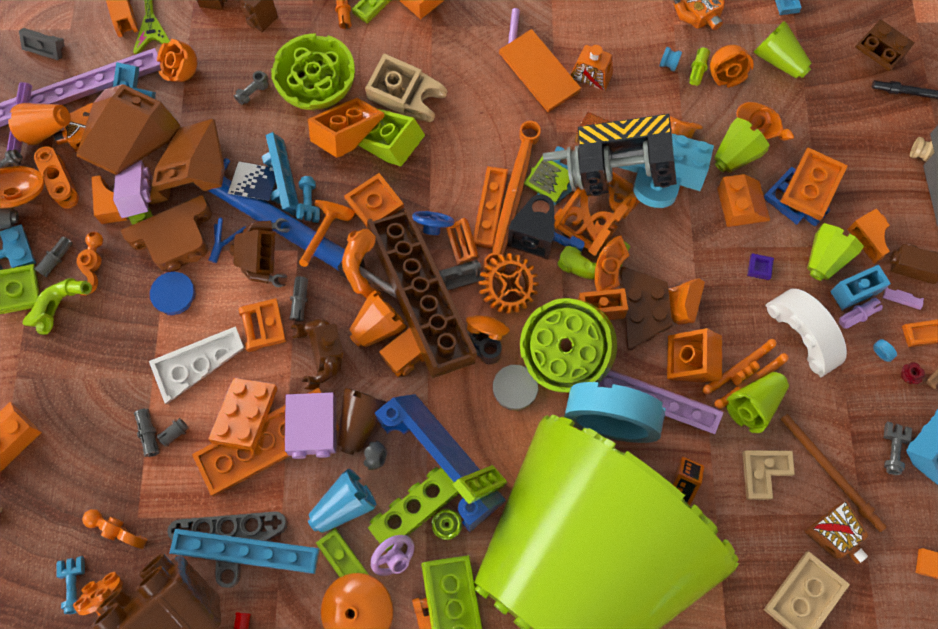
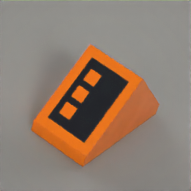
(688, 478)

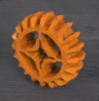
(502, 291)

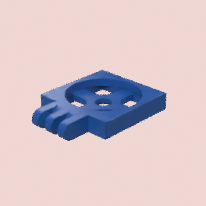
(796, 217)

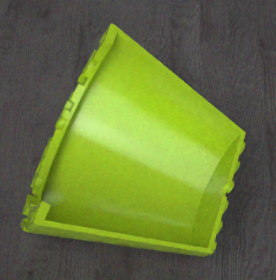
(597, 539)

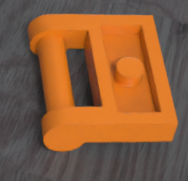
(269, 324)

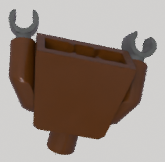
(255, 251)

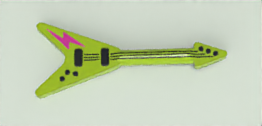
(149, 29)

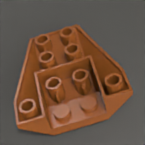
(125, 129)
(190, 157)

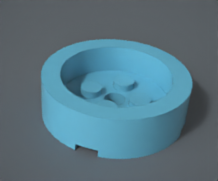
(616, 412)

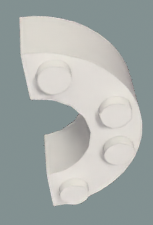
(816, 327)

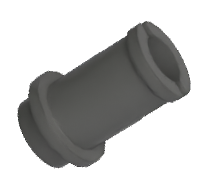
(172, 432)

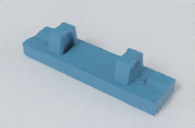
(278, 159)

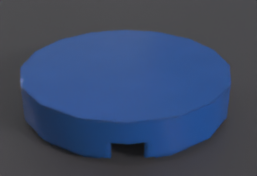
(172, 293)

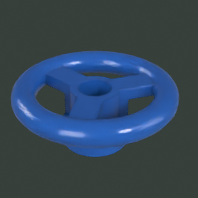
(432, 221)

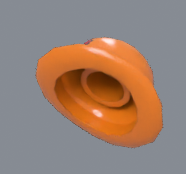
(684, 128)

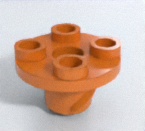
(96, 593)

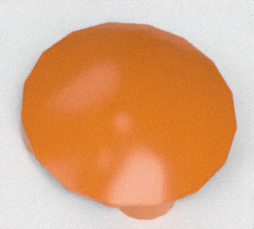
(487, 325)

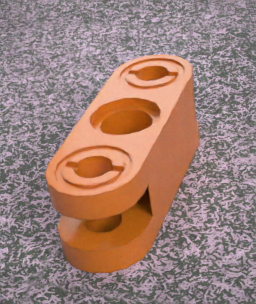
(122, 16)
(50, 167)

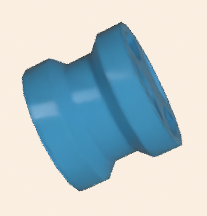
(670, 59)

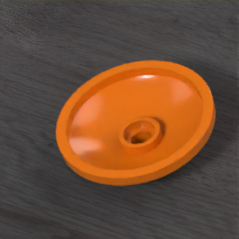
(19, 185)
(365, 596)

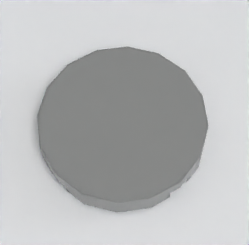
(514, 387)

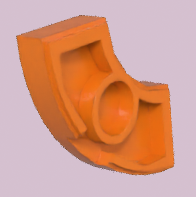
(609, 264)

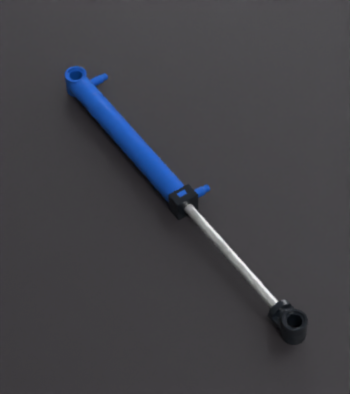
(327, 251)

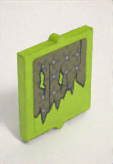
(548, 179)

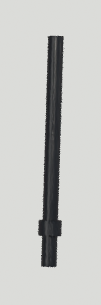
(896, 87)

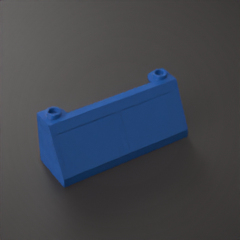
(411, 414)

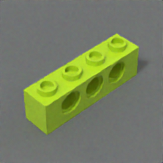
(417, 493)

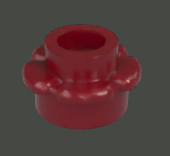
(907, 375)

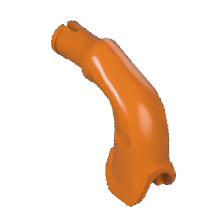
(358, 245)

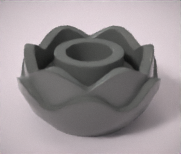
(375, 455)

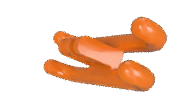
(745, 372)

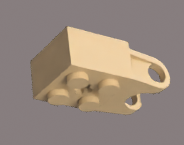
(403, 88)

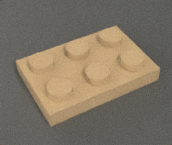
(806, 595)

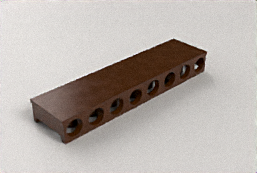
(422, 294)

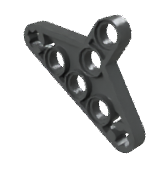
(239, 531)

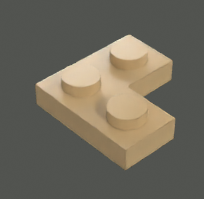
(760, 467)

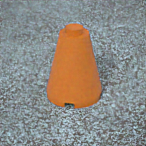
(37, 121)

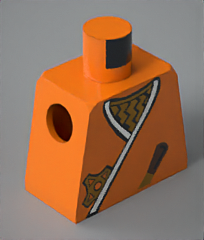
(74, 130)

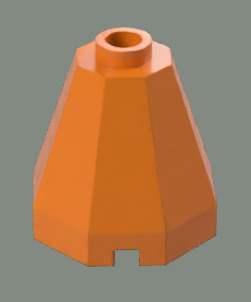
(375, 322)

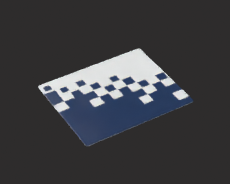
(252, 181)

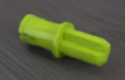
(699, 66)

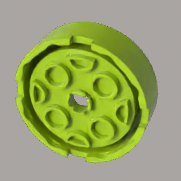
(591, 338)

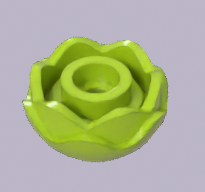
(439, 521)

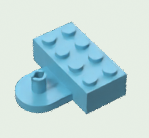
(691, 168)

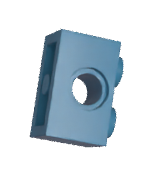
(860, 287)

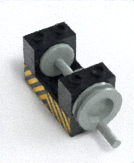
(618, 145)

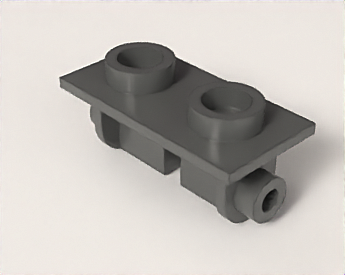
(462, 275)

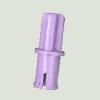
(860, 313)

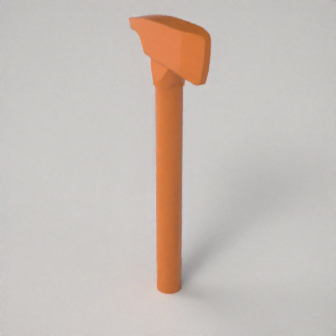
(332, 212)

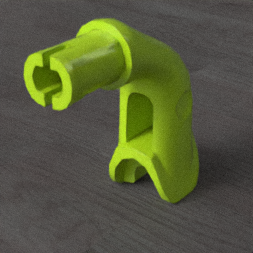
(574, 262)
(46, 304)

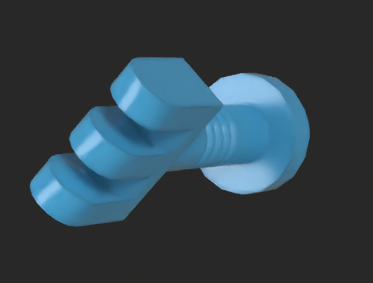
(306, 209)
(70, 574)

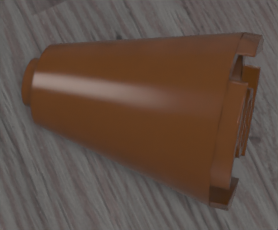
(357, 420)

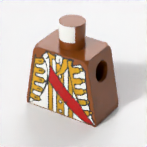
(840, 533)

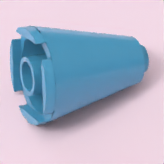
(342, 503)

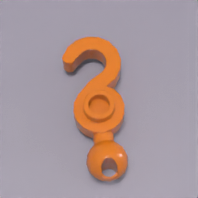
(90, 260)
(112, 528)

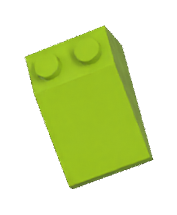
(393, 138)

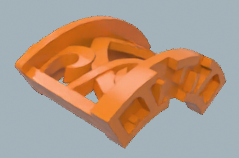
(599, 233)

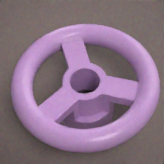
(395, 558)

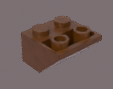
(885, 45)

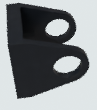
(533, 230)

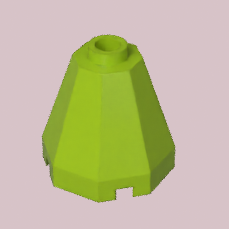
(740, 146)
(831, 251)

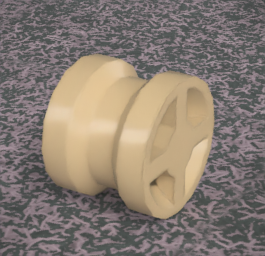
(922, 149)

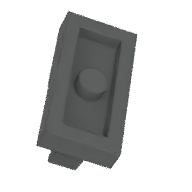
(41, 44)

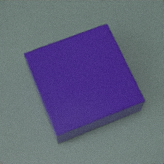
(760, 266)

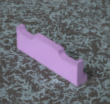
(903, 298)

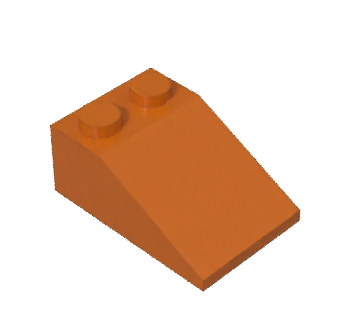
(343, 126)

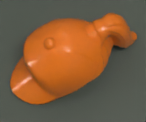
(764, 120)

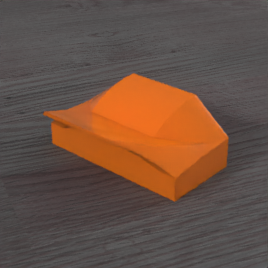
(685, 301)

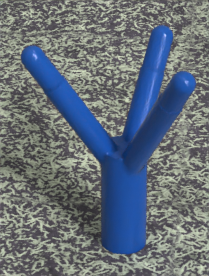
(218, 245)

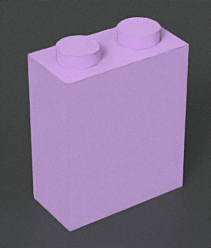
(310, 425)

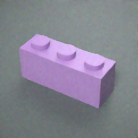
(132, 190)

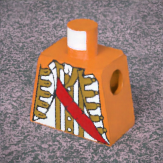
(593, 67)

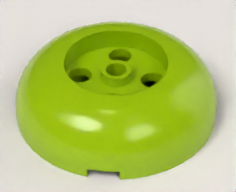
(306, 55)

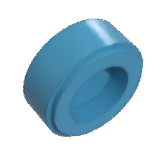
(884, 350)

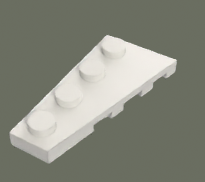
(192, 363)

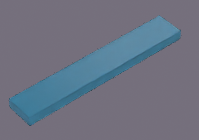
(245, 551)

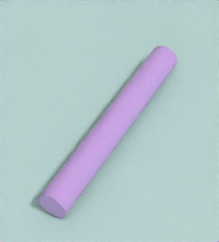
(514, 24)

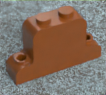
(172, 235)

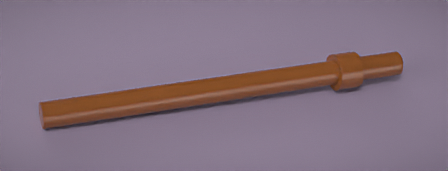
(865, 509)

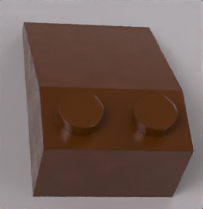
(259, 13)

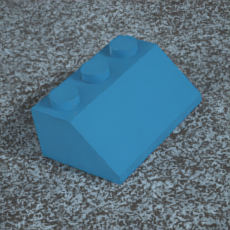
(924, 449)

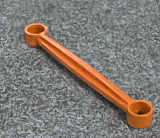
(514, 191)

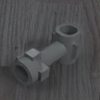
(260, 82)

